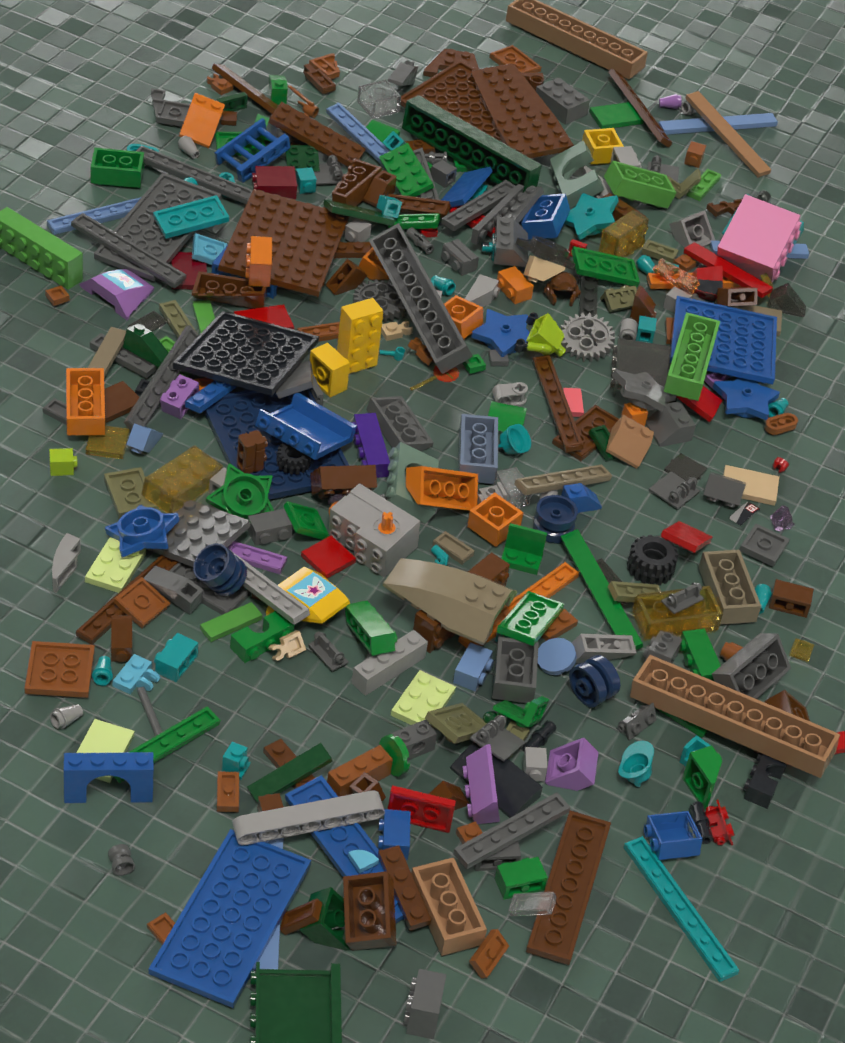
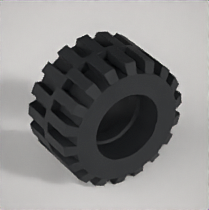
(652, 560)

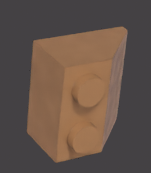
(629, 441)

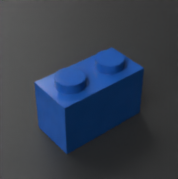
(395, 830)

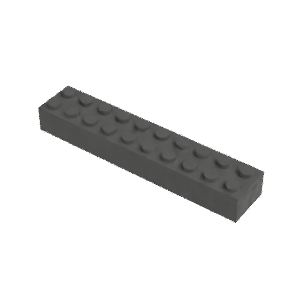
(420, 298)

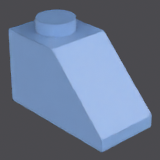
(143, 438)

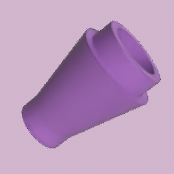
(673, 101)

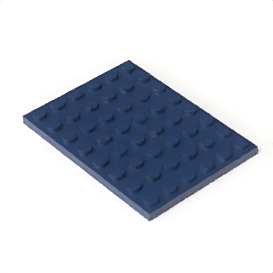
(238, 414)

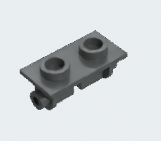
(683, 598)
(327, 652)
(640, 720)

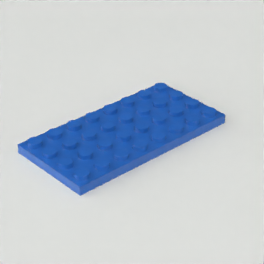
(230, 919)

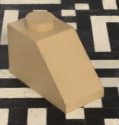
(541, 269)

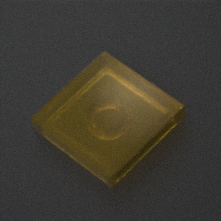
(108, 445)

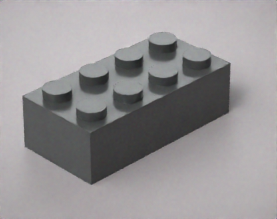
(754, 666)

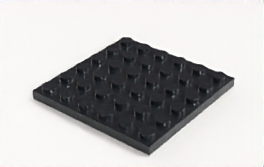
(246, 353)

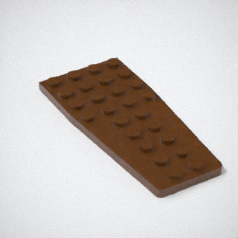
(519, 112)

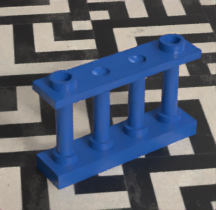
(262, 158)

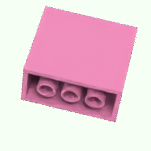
(760, 237)

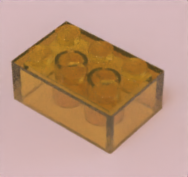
(624, 235)

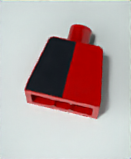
(710, 279)

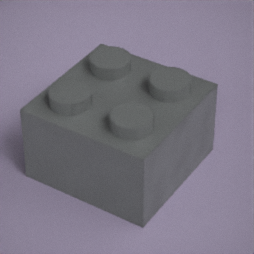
(424, 1003)

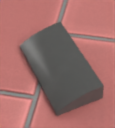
(399, 422)

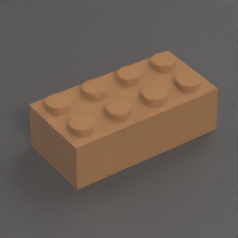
(453, 913)

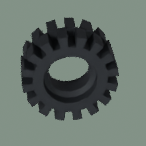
(290, 464)

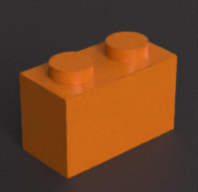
(515, 285)

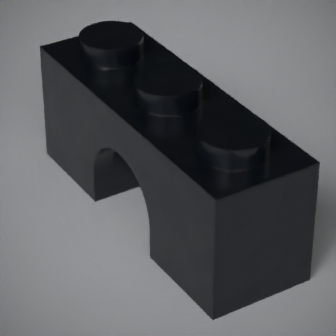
(761, 787)

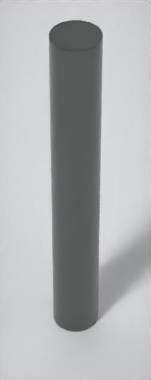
(149, 710)

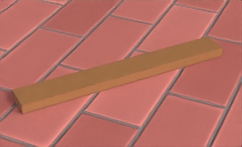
(728, 134)

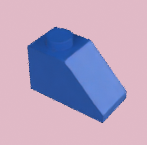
(582, 497)

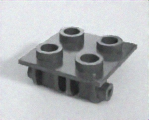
(656, 166)
(329, 172)
(675, 489)
(502, 741)

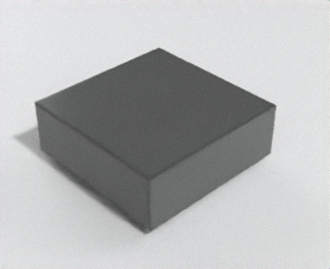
(496, 359)

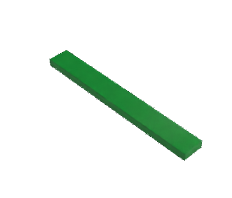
(598, 586)

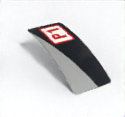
(744, 513)

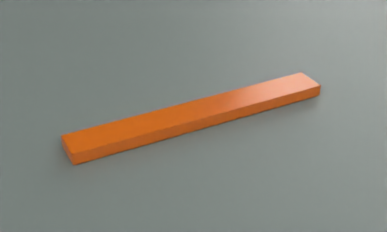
(545, 587)

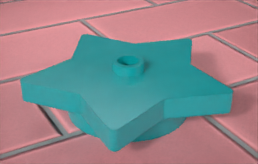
(592, 215)

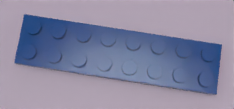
(339, 840)

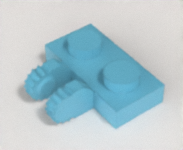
(136, 674)

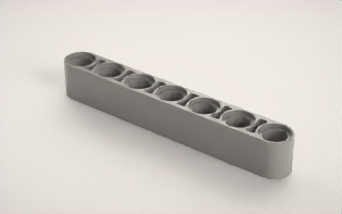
(308, 817)

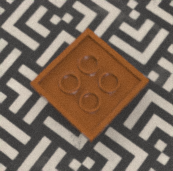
(59, 669)

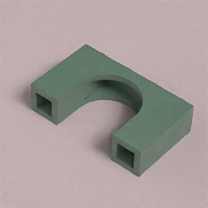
(566, 164)
(397, 493)

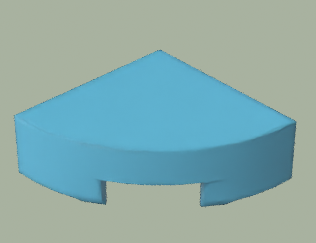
(362, 859)

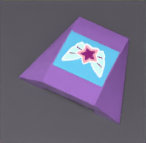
(120, 289)

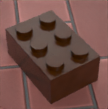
(341, 479)
(369, 911)

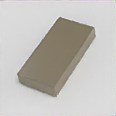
(454, 548)

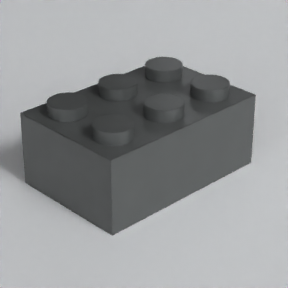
(563, 100)
(515, 670)

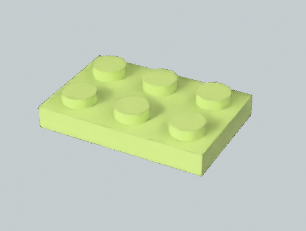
(111, 569)
(421, 696)

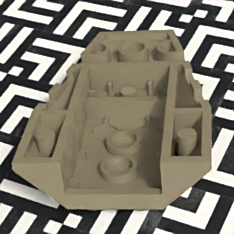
(454, 597)

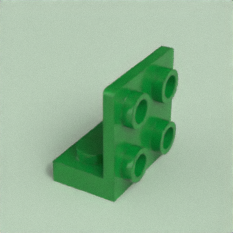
(524, 548)
(523, 717)

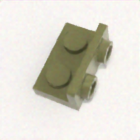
(619, 298)

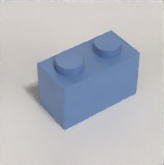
(473, 667)

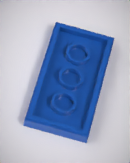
(466, 186)

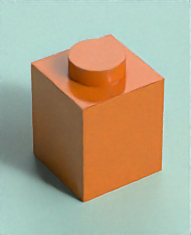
(635, 412)

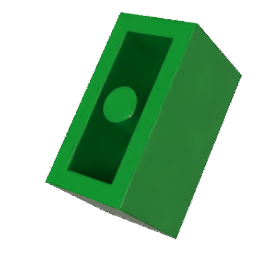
(520, 877)

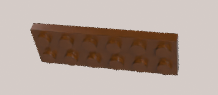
(316, 134)

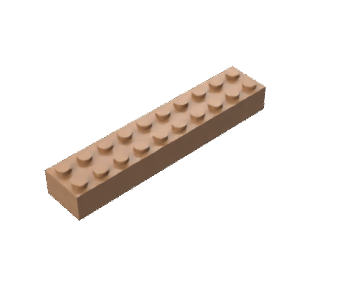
(577, 36)
(735, 716)

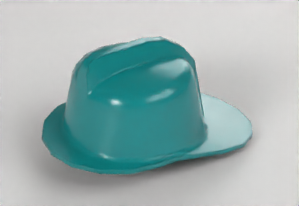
(515, 440)
(637, 762)

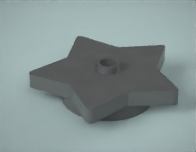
(642, 390)

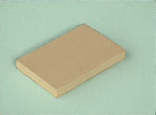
(759, 486)

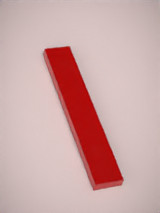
(730, 271)

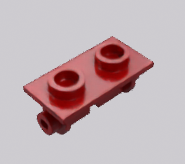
(723, 831)

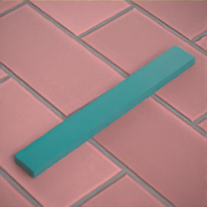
(681, 909)

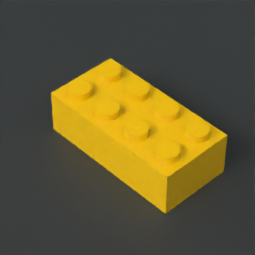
(360, 334)

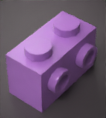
(174, 399)

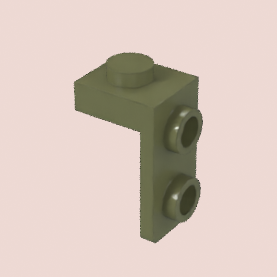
(687, 184)

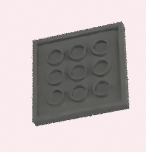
(198, 528)

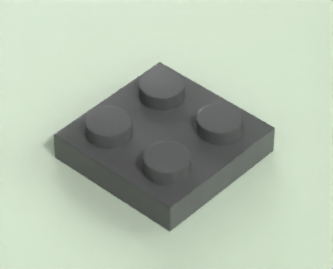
(764, 545)

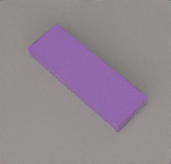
(259, 558)

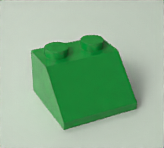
(702, 773)

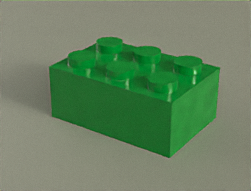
(117, 167)

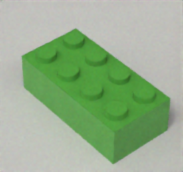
(640, 184)

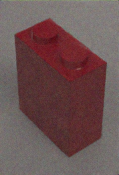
(276, 180)

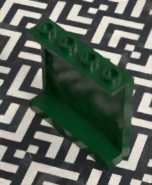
(296, 1005)

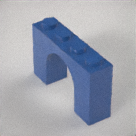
(131, 766)

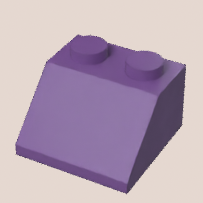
(572, 765)

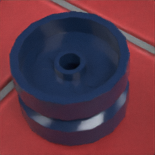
(555, 516)
(594, 680)

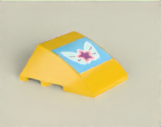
(315, 593)

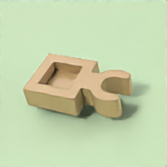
(394, 331)
(290, 645)

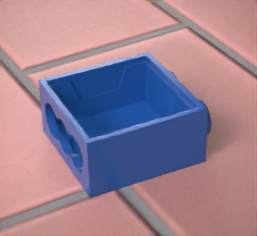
(671, 835)

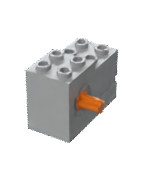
(373, 529)

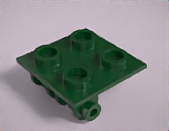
(302, 157)

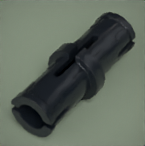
(540, 736)
(701, 821)

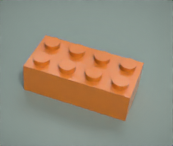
(85, 401)

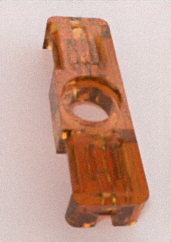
(685, 279)

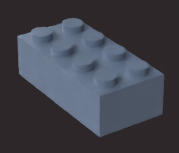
(478, 446)

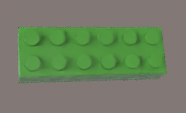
(40, 249)
(691, 356)

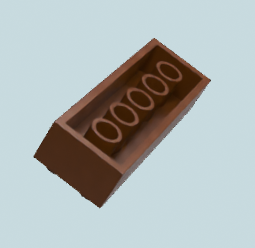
(490, 567)

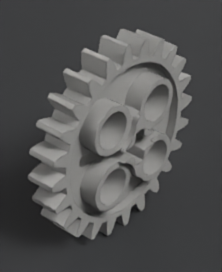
(587, 337)

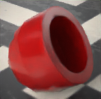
(781, 464)

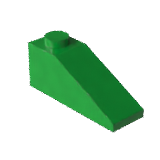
(278, 89)

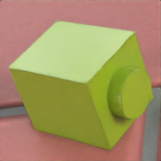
(62, 462)

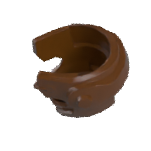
(562, 282)

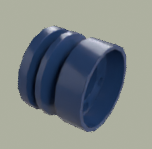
(220, 569)

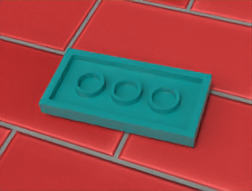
(191, 216)

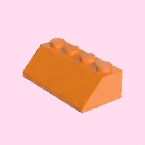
(442, 487)

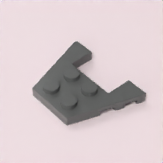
(168, 111)

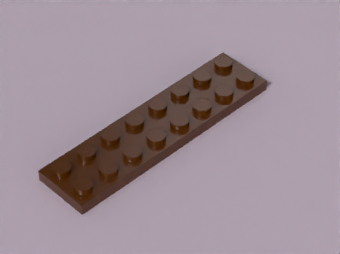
(572, 882)

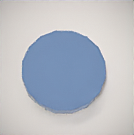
(556, 656)

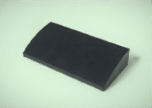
(513, 786)

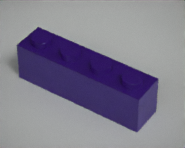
(371, 443)

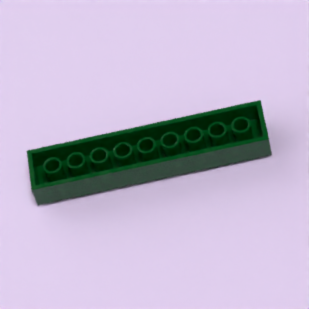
(468, 143)

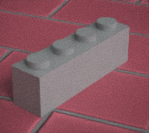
(384, 667)

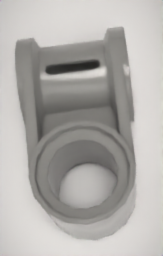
(510, 394)

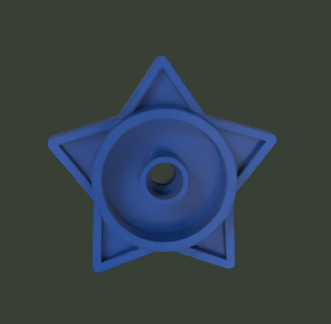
(502, 331)
(746, 397)
(142, 529)

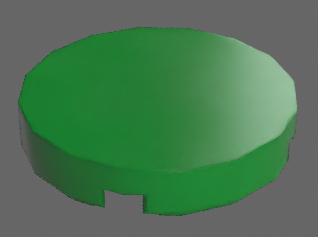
(398, 751)

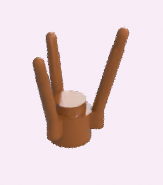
(309, 108)

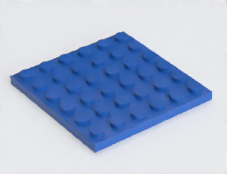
(743, 341)

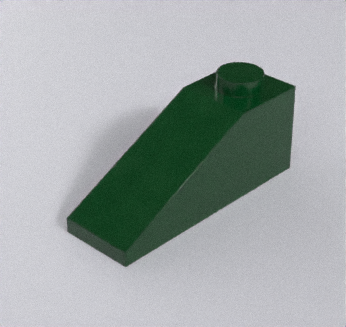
(144, 344)

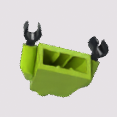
(544, 336)

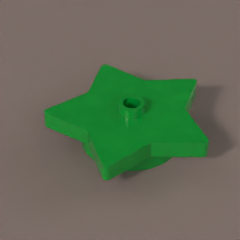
(239, 486)

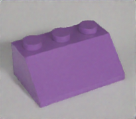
(481, 786)

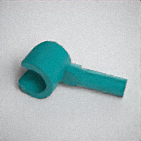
(398, 353)

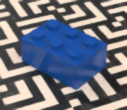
(546, 216)

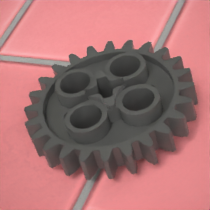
(384, 295)

